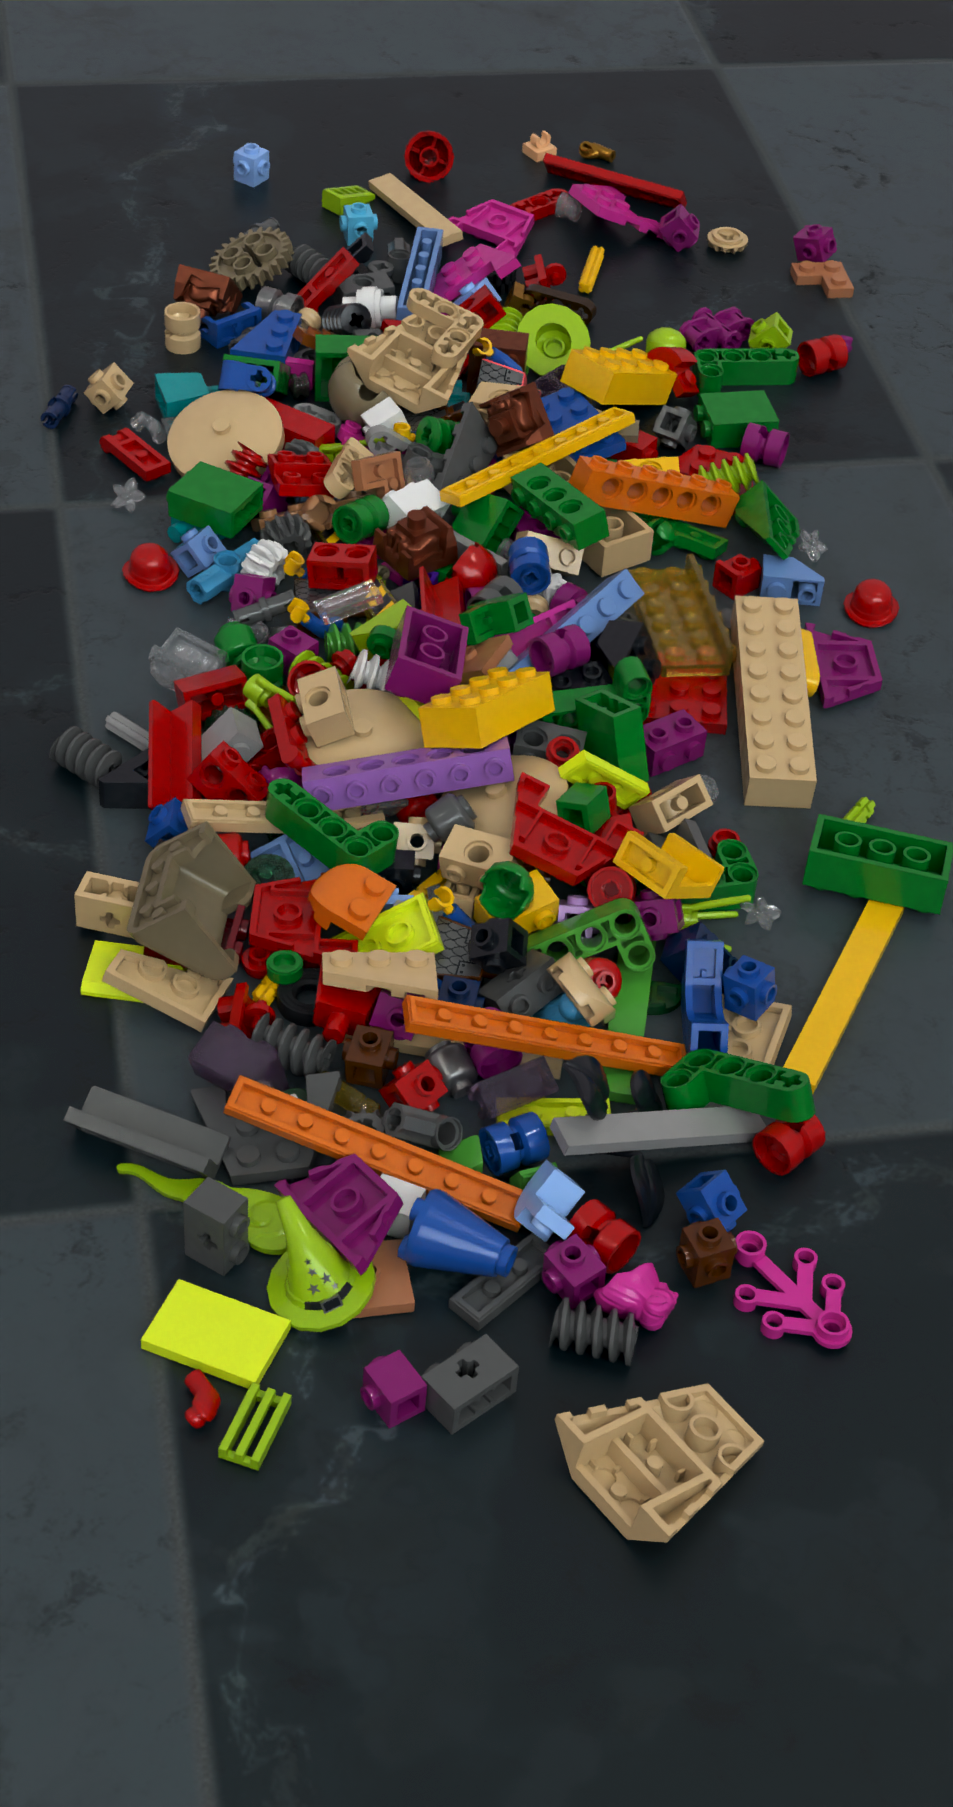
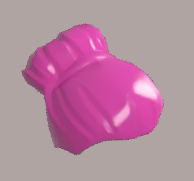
(638, 1293)

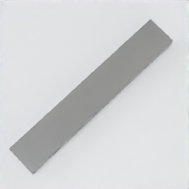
(655, 1130)

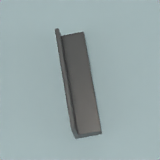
(150, 1132)

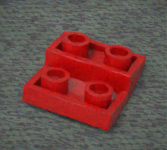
(299, 474)

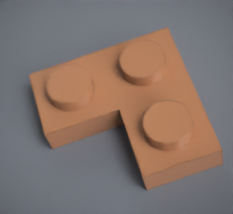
(828, 274)
(378, 472)

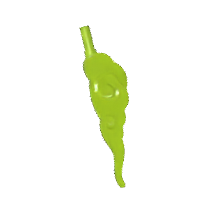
(265, 1225)

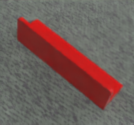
(443, 598)
(173, 752)

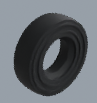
(290, 1007)

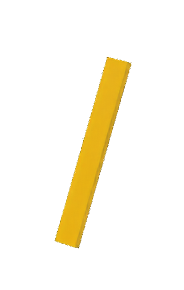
(544, 452)
(843, 990)

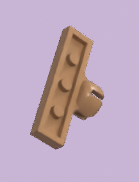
(315, 511)

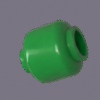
(234, 639)

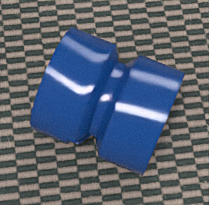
(530, 564)
(519, 1141)

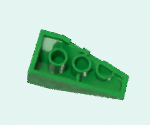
(768, 519)

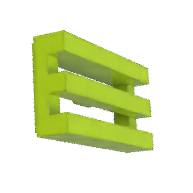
(266, 1399)

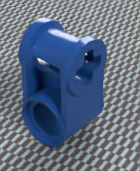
(243, 376)

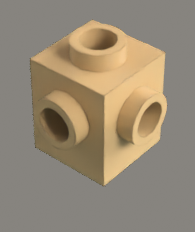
(108, 388)
(412, 829)

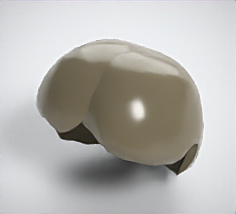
(349, 394)

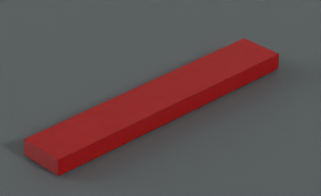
(623, 183)

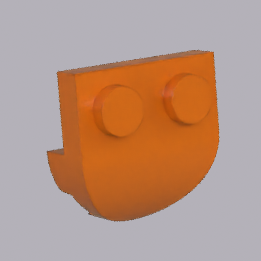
(349, 898)

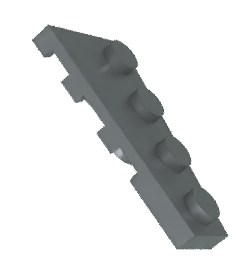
(469, 453)

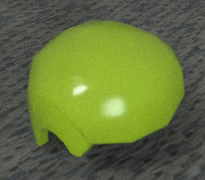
(665, 338)

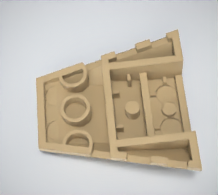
(403, 366)
(656, 1458)

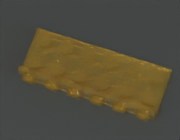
(683, 621)

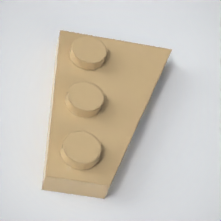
(393, 971)
(175, 992)
(760, 1038)

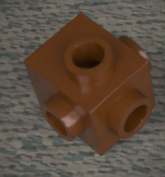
(369, 1056)
(706, 1252)

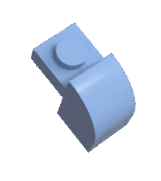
(547, 1202)

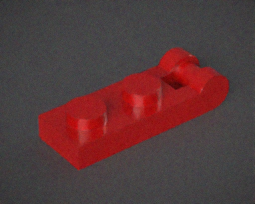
(328, 279)
(136, 454)
(289, 733)

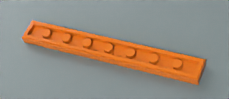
(538, 1035)
(384, 1154)

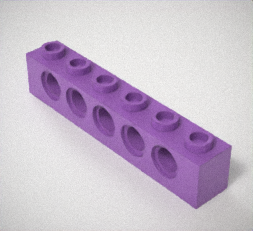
(407, 774)

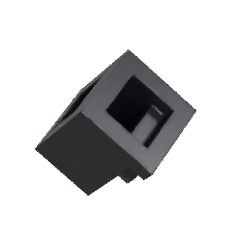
(403, 872)

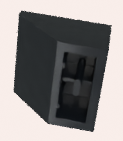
(628, 639)

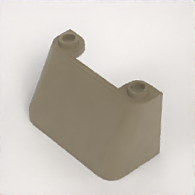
(186, 900)

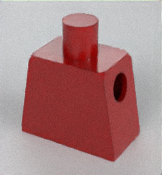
(341, 1009)

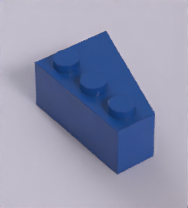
(271, 337)

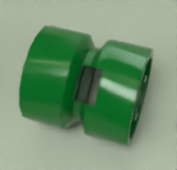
(360, 518)
(263, 660)

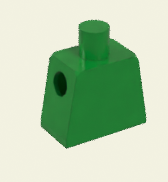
(487, 520)

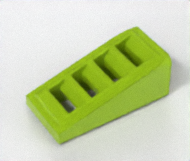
(335, 198)

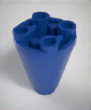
(454, 1239)

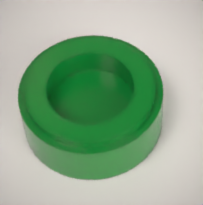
(284, 967)

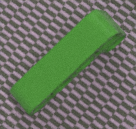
(609, 935)

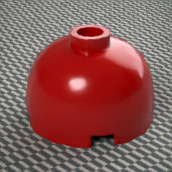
(428, 156)
(475, 567)

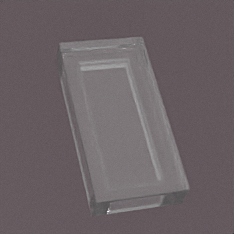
(348, 602)

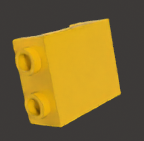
(671, 871)

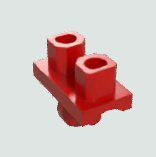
(536, 273)
(242, 1010)

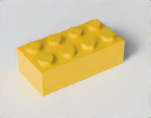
(618, 376)
(486, 708)

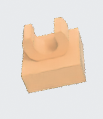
(538, 147)

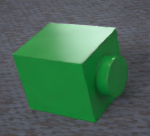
(585, 806)

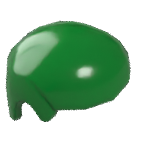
(506, 890)

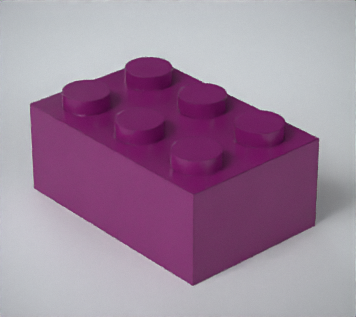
(426, 656)

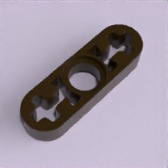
(569, 300)

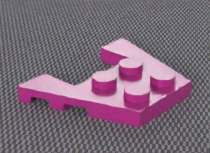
(610, 205)
(498, 224)
(473, 267)

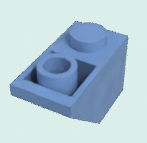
(790, 580)

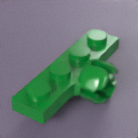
(677, 534)

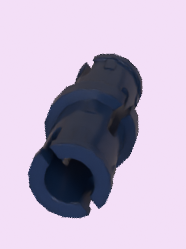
(59, 406)

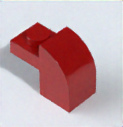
(679, 361)

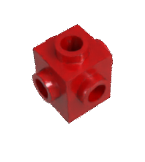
(415, 1086)

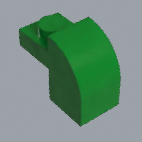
(496, 617)

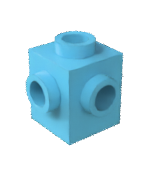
(356, 221)

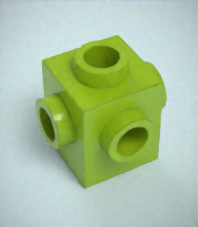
(770, 333)

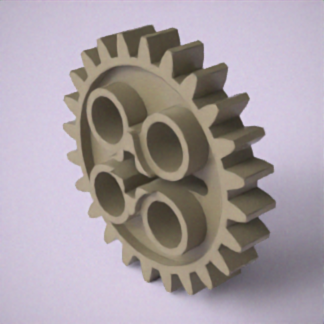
(262, 248)

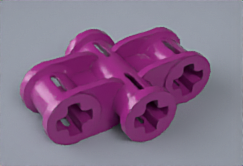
(724, 329)

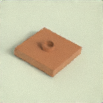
(484, 656)
(392, 1286)

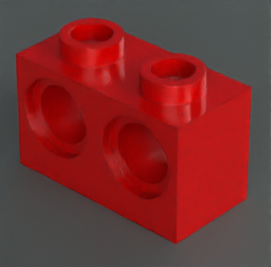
(341, 565)
(235, 776)

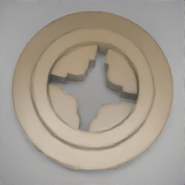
(727, 240)

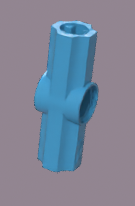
(220, 575)

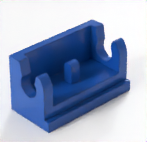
(230, 327)

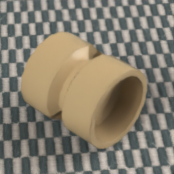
(182, 327)

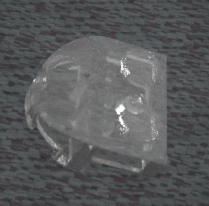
(183, 657)

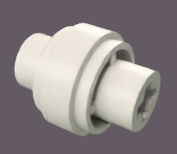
(379, 306)

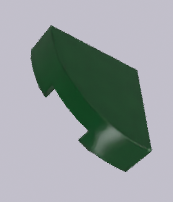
(663, 998)

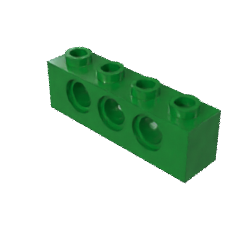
(559, 506)

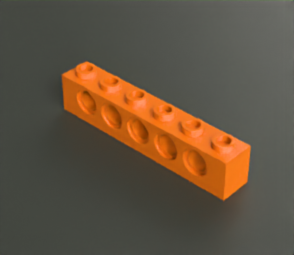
(655, 491)

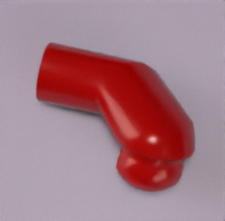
(205, 1400)

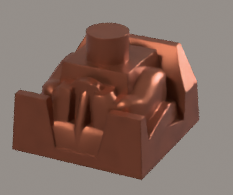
(207, 290)
(517, 419)
(417, 542)

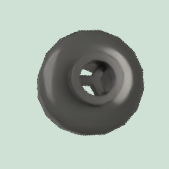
(445, 814)

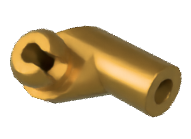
(595, 151)

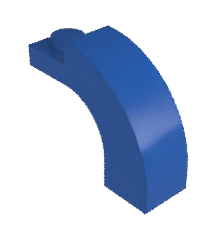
(702, 996)

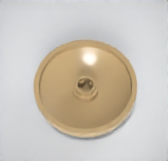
(217, 422)
(380, 726)
(496, 801)

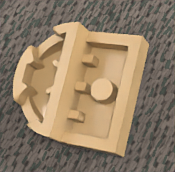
(574, 979)

